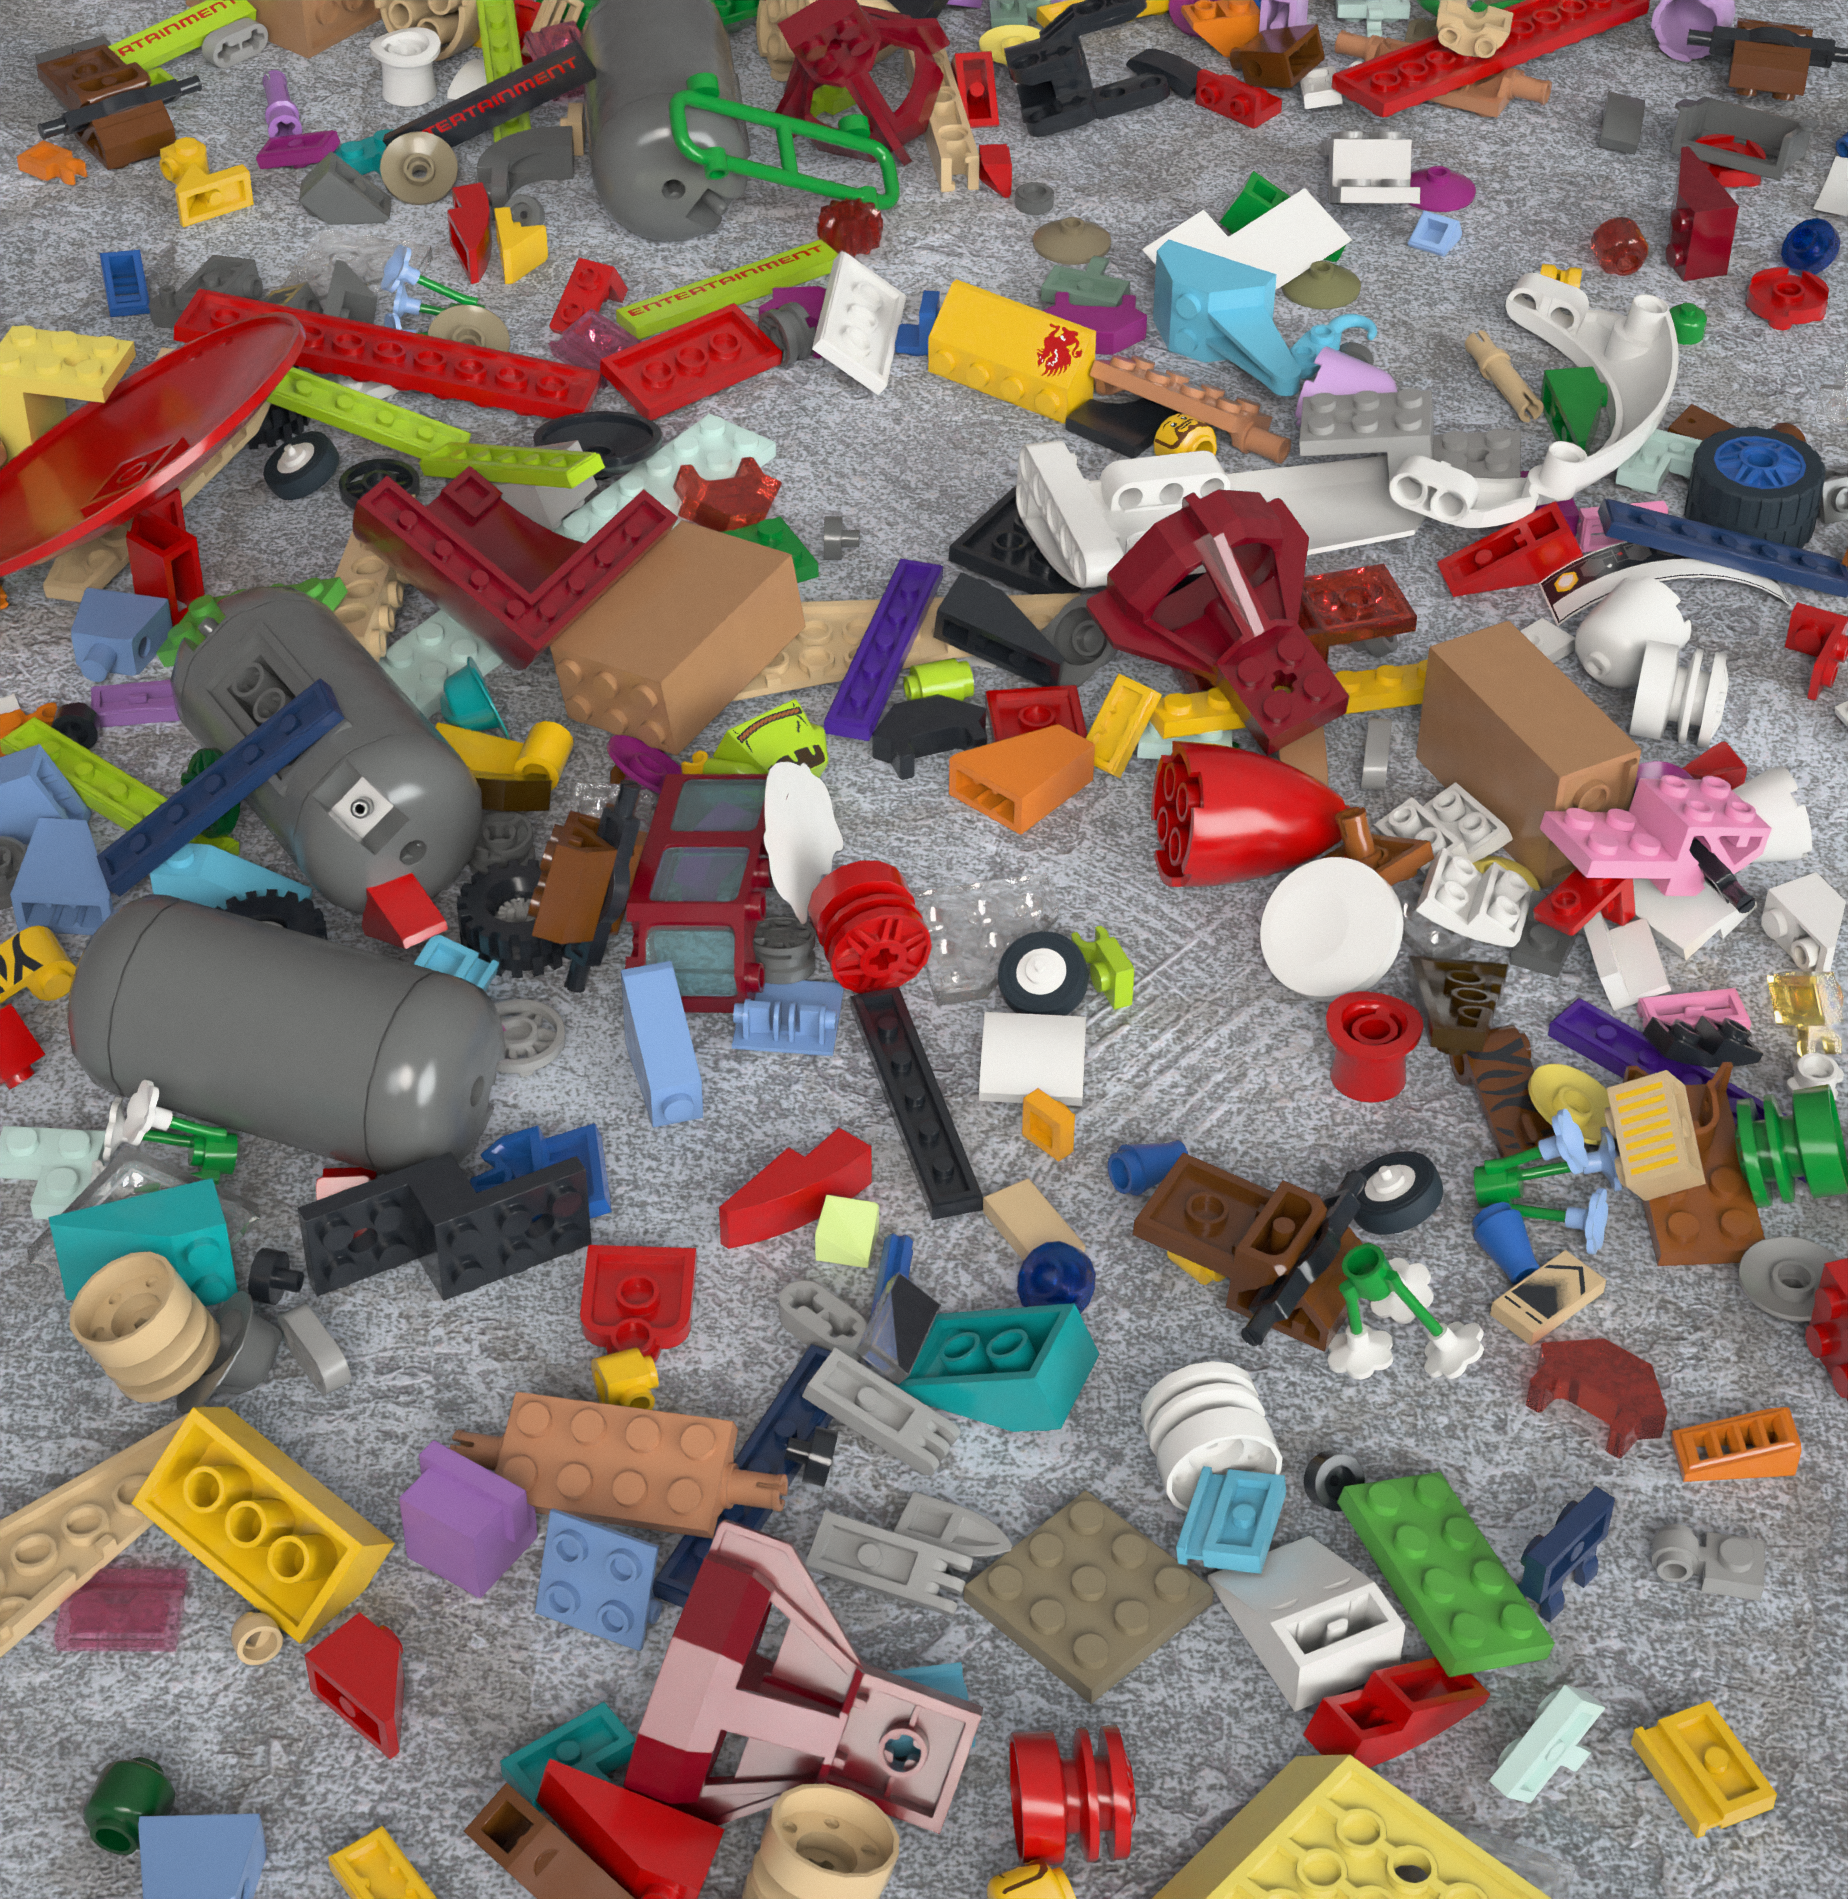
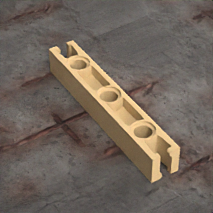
(948, 131)

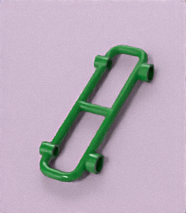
(851, 133)

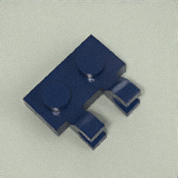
(1564, 1549)

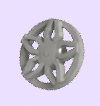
(525, 1036)

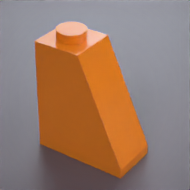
(1023, 775)

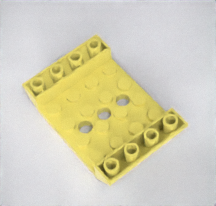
(1339, 1834)

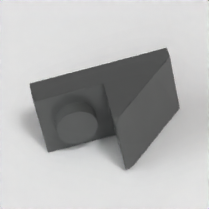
(349, 296)
(1541, 946)

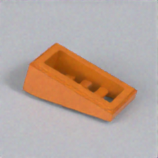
(1754, 1428)

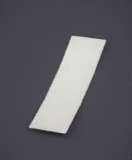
(1835, 190)

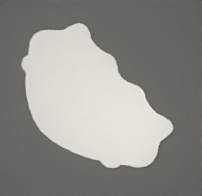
(798, 833)

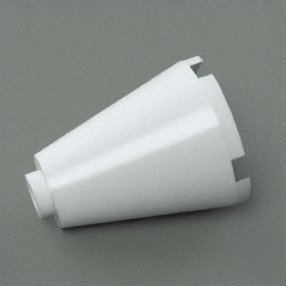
(1774, 803)

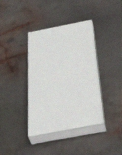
(859, 322)

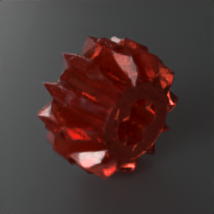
(850, 226)

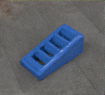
(125, 276)

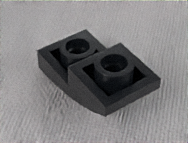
(1179, 72)
(1705, 1044)

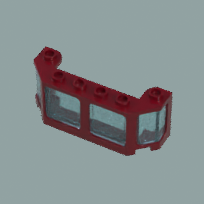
(704, 888)

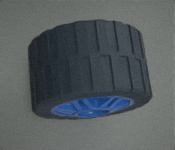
(1757, 485)

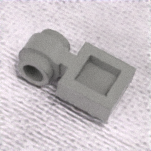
(1726, 1562)

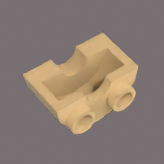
(1470, 31)

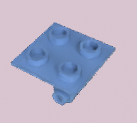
(790, 1018)
(598, 1580)

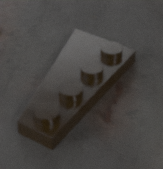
(1456, 1000)

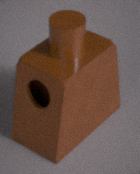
(1279, 56)

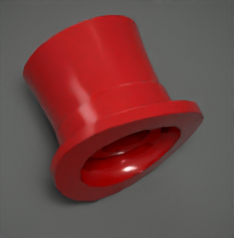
(1371, 1044)

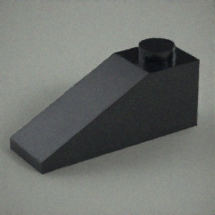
(994, 629)

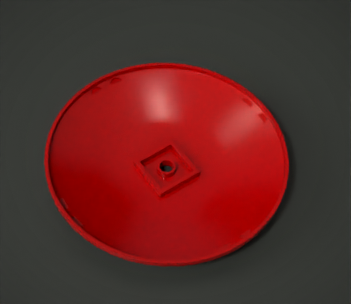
(142, 442)

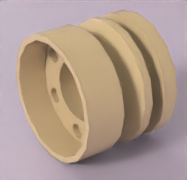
(145, 1327)
(823, 1847)

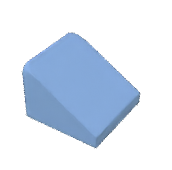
(1435, 234)

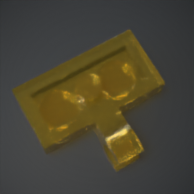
(1811, 1003)

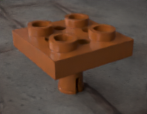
(1389, 856)

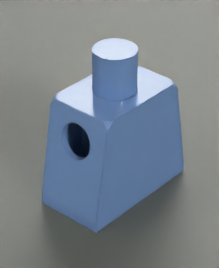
(118, 632)
(201, 1856)

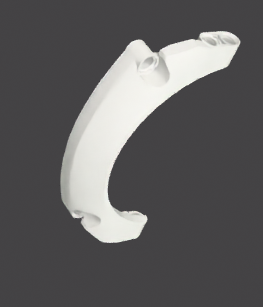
(1630, 355)

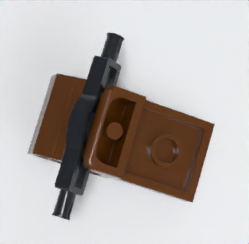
(1769, 55)
(112, 105)
(588, 881)
(1273, 1246)

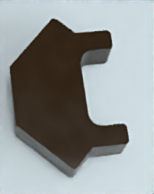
(513, 791)

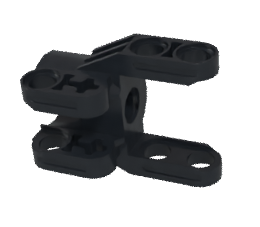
(1055, 75)

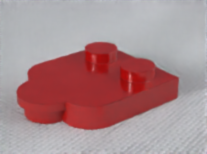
(638, 1297)

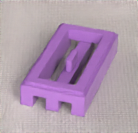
(134, 703)

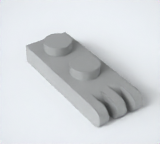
(881, 1412)
(886, 1562)

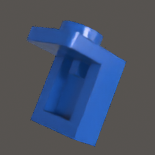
(913, 338)

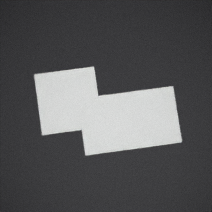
(1278, 241)

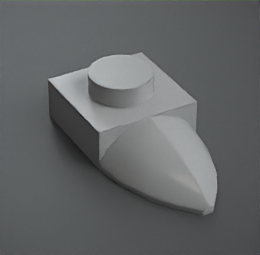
(951, 1527)

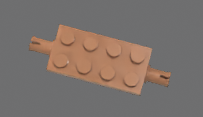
(1484, 97)
(1206, 403)
(622, 1464)

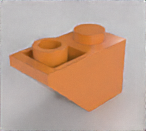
(1224, 22)

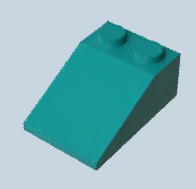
(174, 1222)
(1005, 1365)

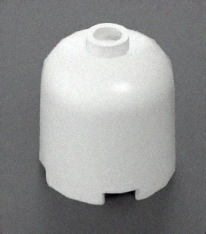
(1617, 630)

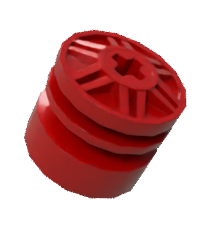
(869, 926)
(1070, 1795)

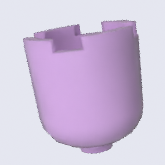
(1675, 18)
(1344, 376)

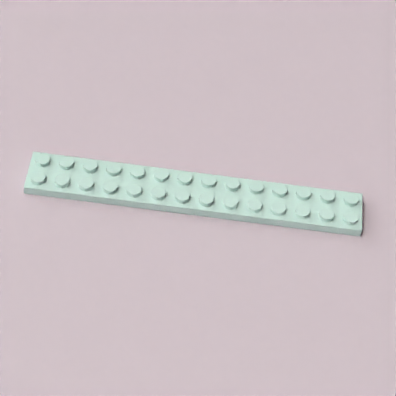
(441, 645)

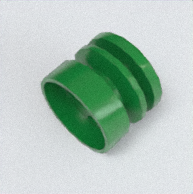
(1792, 1146)

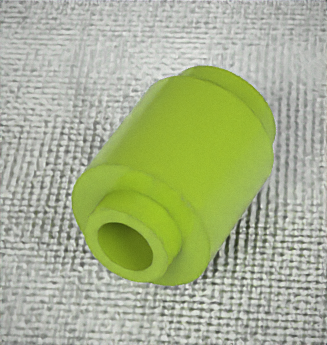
(939, 677)

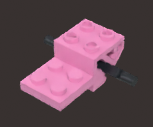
(1672, 835)

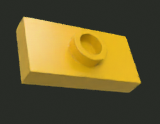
(1121, 723)
(377, 1870)

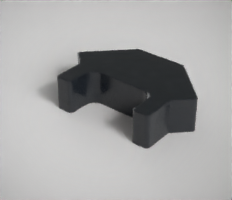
(927, 728)

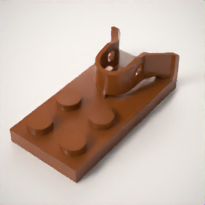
(1717, 1218)

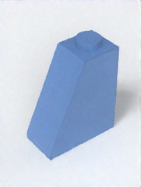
(33, 790)
(61, 880)
(661, 1044)

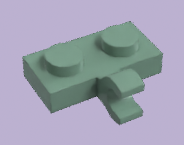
(1013, 11)
(1086, 286)

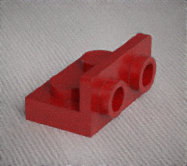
(1236, 99)

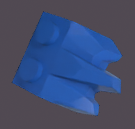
(530, 1151)

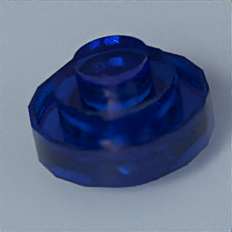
(1810, 246)
(1055, 1276)

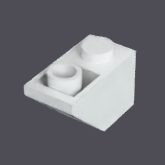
(1805, 920)

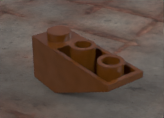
(538, 1851)

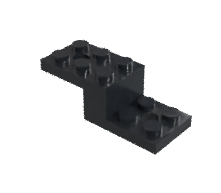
(442, 1222)

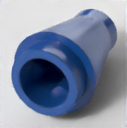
(1142, 1166)
(1505, 1239)

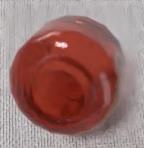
(1619, 246)

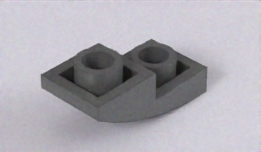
(1621, 123)

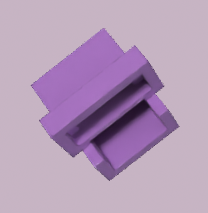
(465, 1520)

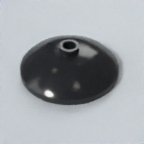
(618, 437)

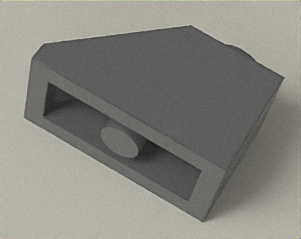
(342, 194)

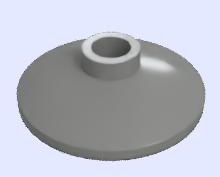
(1784, 1275)

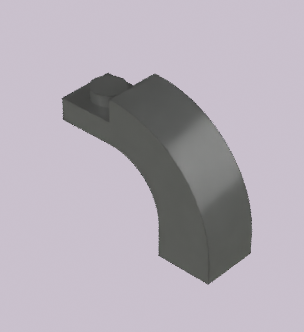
(524, 159)

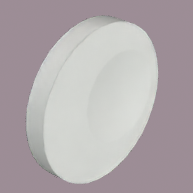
(1331, 929)

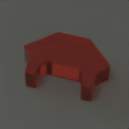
(728, 501)
(1605, 1384)

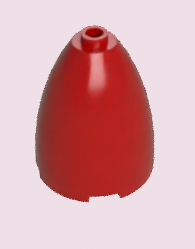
(1237, 815)

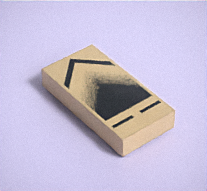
(1548, 1297)

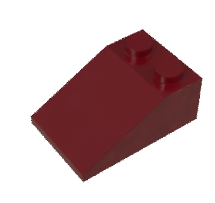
(1700, 222)

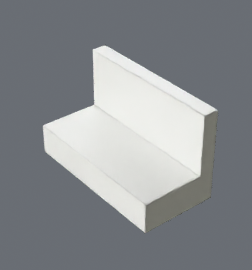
(1626, 961)

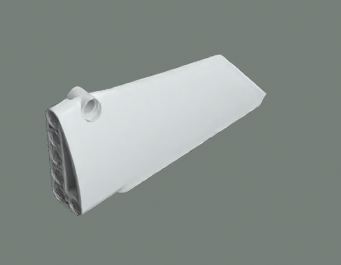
(1094, 523)

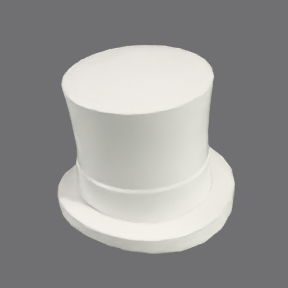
(407, 65)

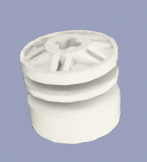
(1679, 694)
(1207, 1419)

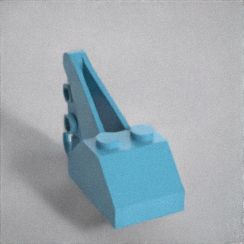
(1226, 311)

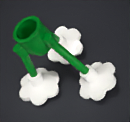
(209, 1147)
(1401, 1293)

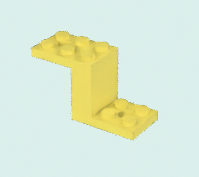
(44, 369)

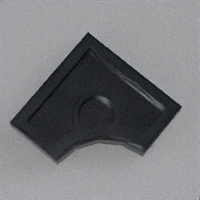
(1119, 426)

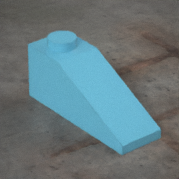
(213, 876)

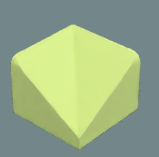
(847, 1231)

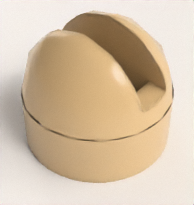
(264, 1638)

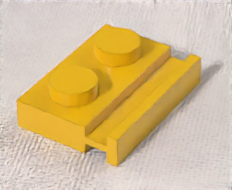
(1703, 1769)

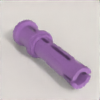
(281, 112)

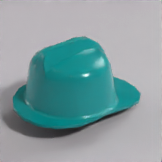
(469, 702)

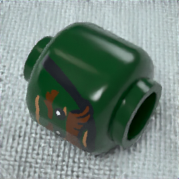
(120, 1797)

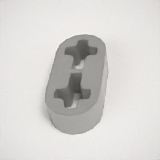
(234, 38)
(1376, 754)
(828, 1317)
(314, 1349)

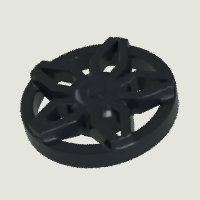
(374, 472)

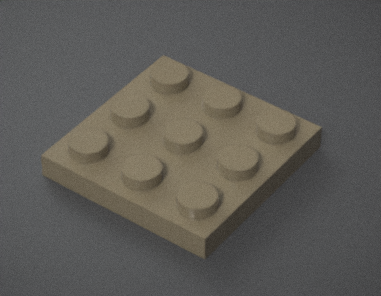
(1088, 1596)

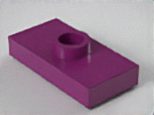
(297, 149)

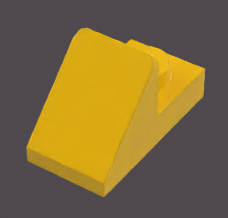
(212, 195)
(519, 247)

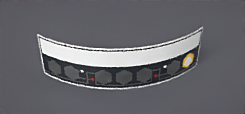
(1599, 572)

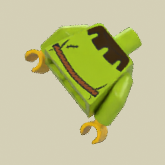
(764, 741)

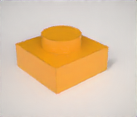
(1048, 1124)

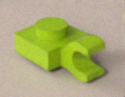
(830, 100)
(1109, 967)

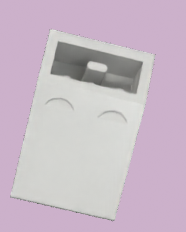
(1312, 1621)

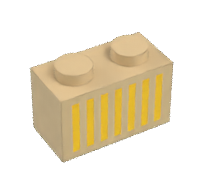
(1654, 1136)

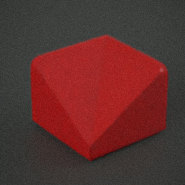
(996, 168)
(1719, 762)

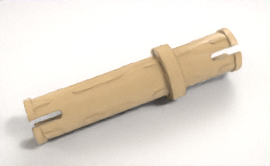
(1495, 366)

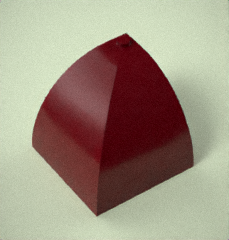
(498, 568)

